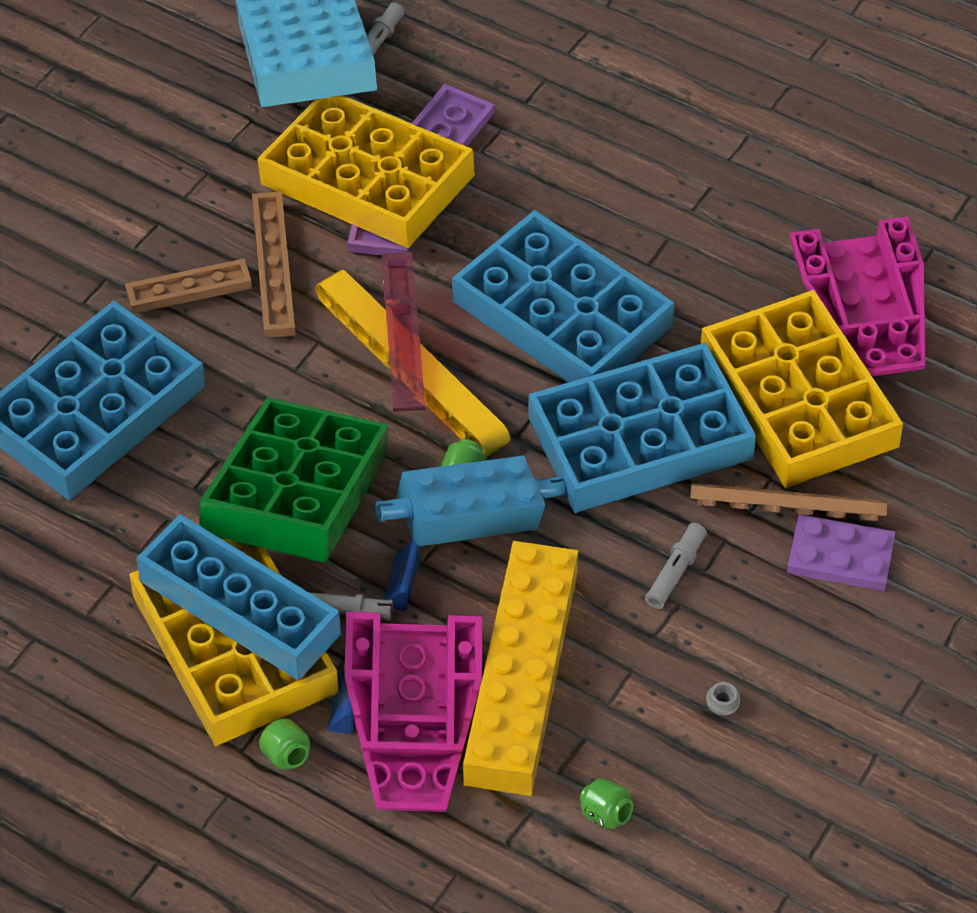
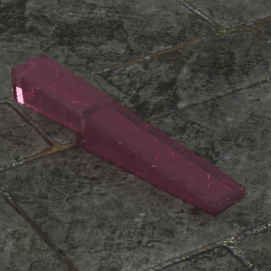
(403, 332)

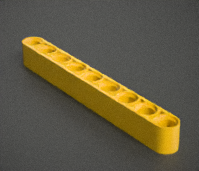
(442, 390)

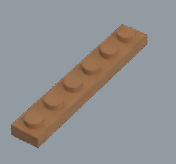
(273, 265)
(801, 502)

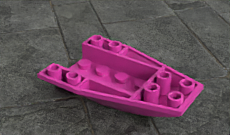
(871, 292)

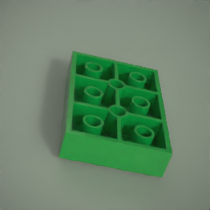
(294, 479)

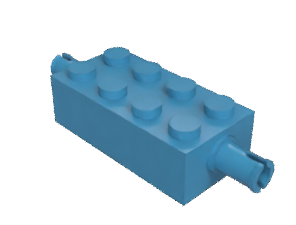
(470, 500)

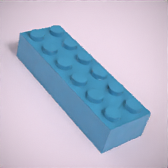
(239, 596)

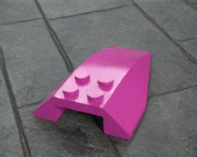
(412, 704)

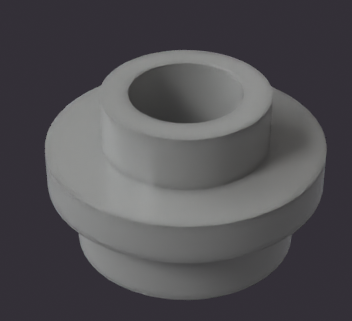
(723, 691)

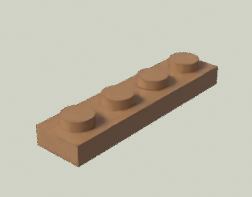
(188, 286)

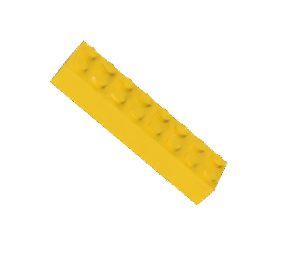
(521, 669)

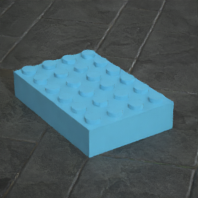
(305, 49)

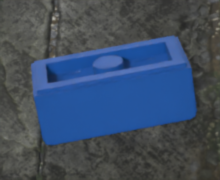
(403, 576)
(341, 714)

